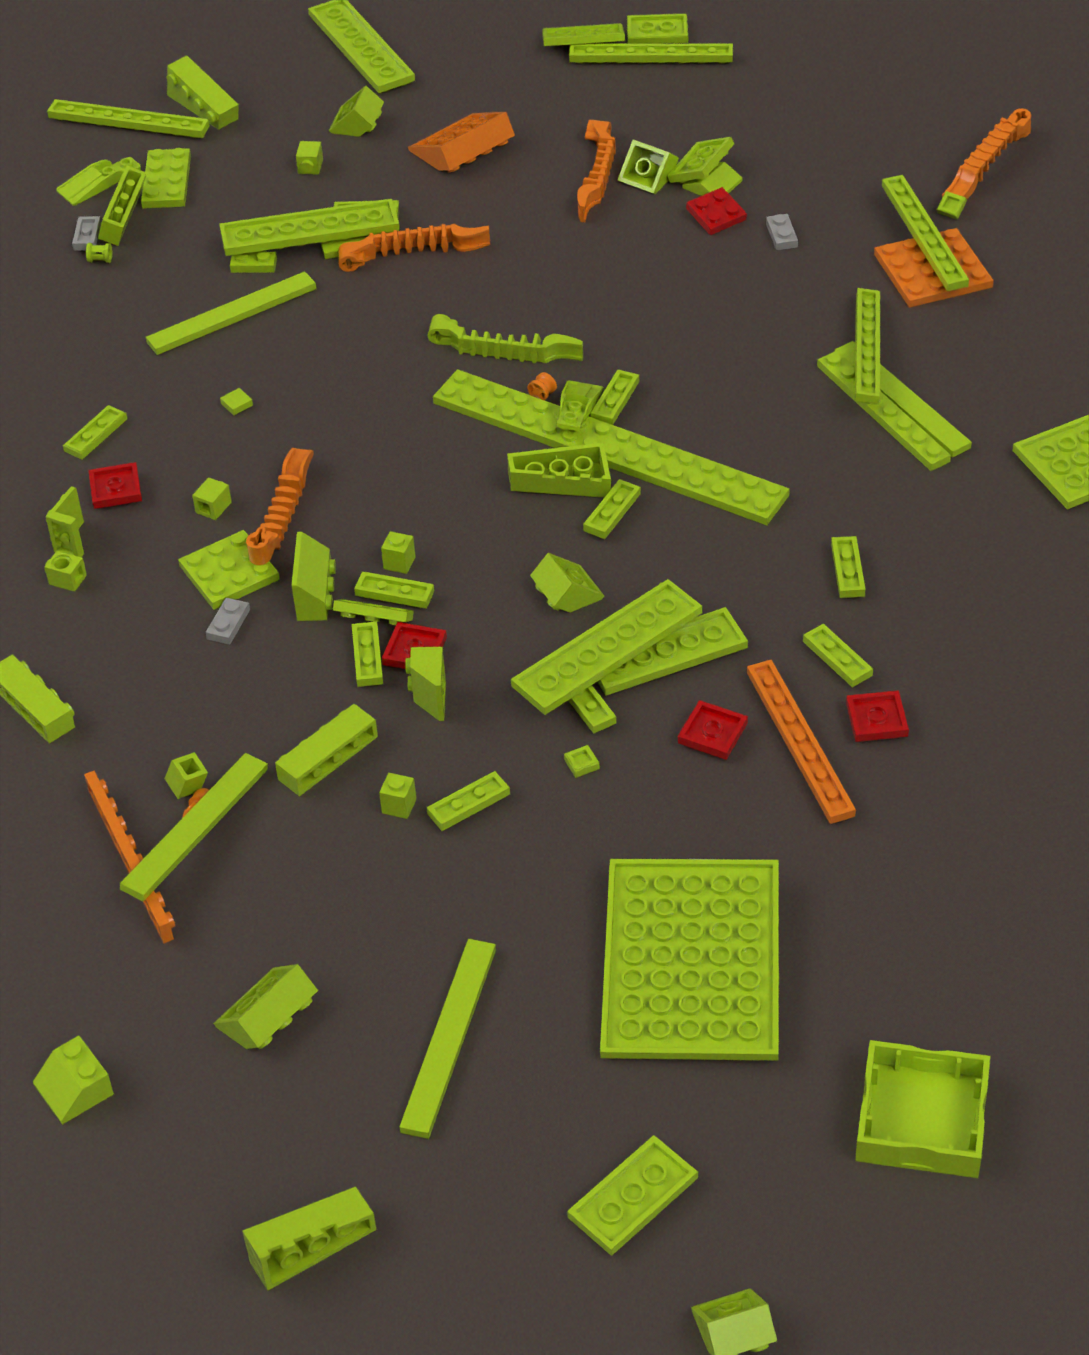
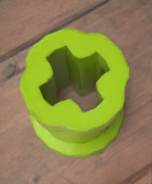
(106, 254)

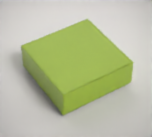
(951, 205)
(236, 401)
(581, 761)

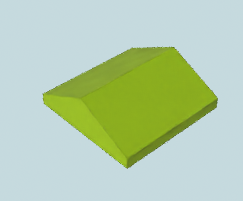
(719, 177)

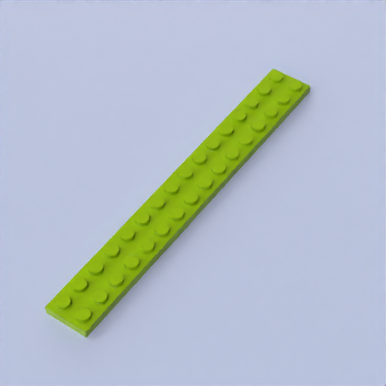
(624, 449)

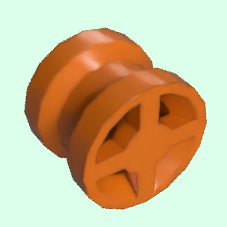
(542, 386)

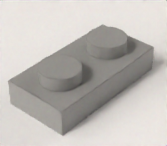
(781, 231)
(86, 232)
(227, 621)

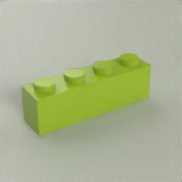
(122, 205)
(33, 700)
(326, 749)

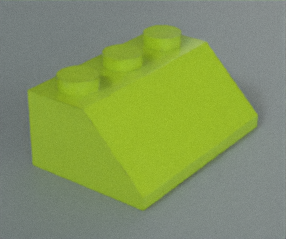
(312, 579)
(267, 1006)

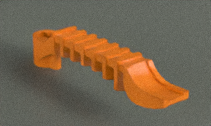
(1005, 132)
(594, 186)
(464, 239)
(291, 482)

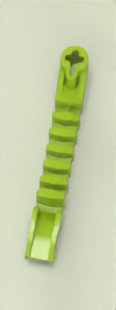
(555, 346)

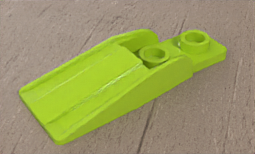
(94, 179)
(576, 404)

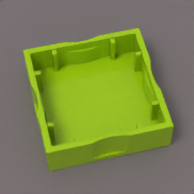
(923, 1109)

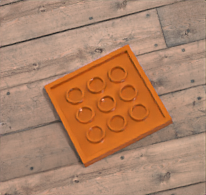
(915, 276)

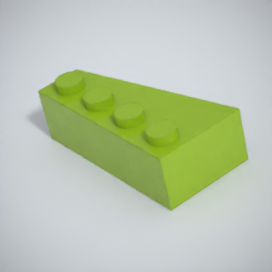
(199, 93)
(561, 470)
(307, 1236)

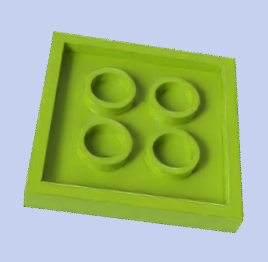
(226, 570)

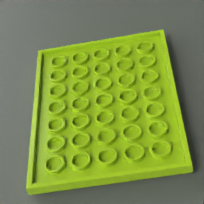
(691, 960)

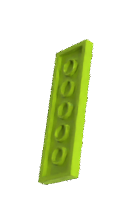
(690, 645)

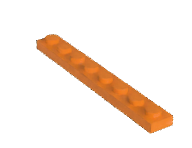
(801, 742)
(126, 845)

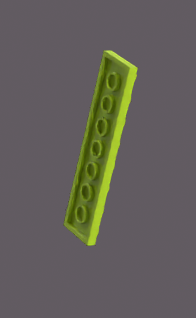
(361, 45)
(308, 227)
(606, 646)

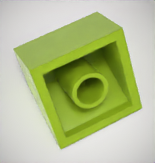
(358, 114)
(647, 167)
(565, 584)
(428, 679)
(72, 1080)
(735, 1323)

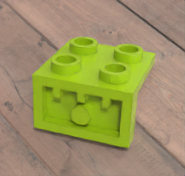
(65, 522)

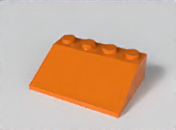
(464, 140)

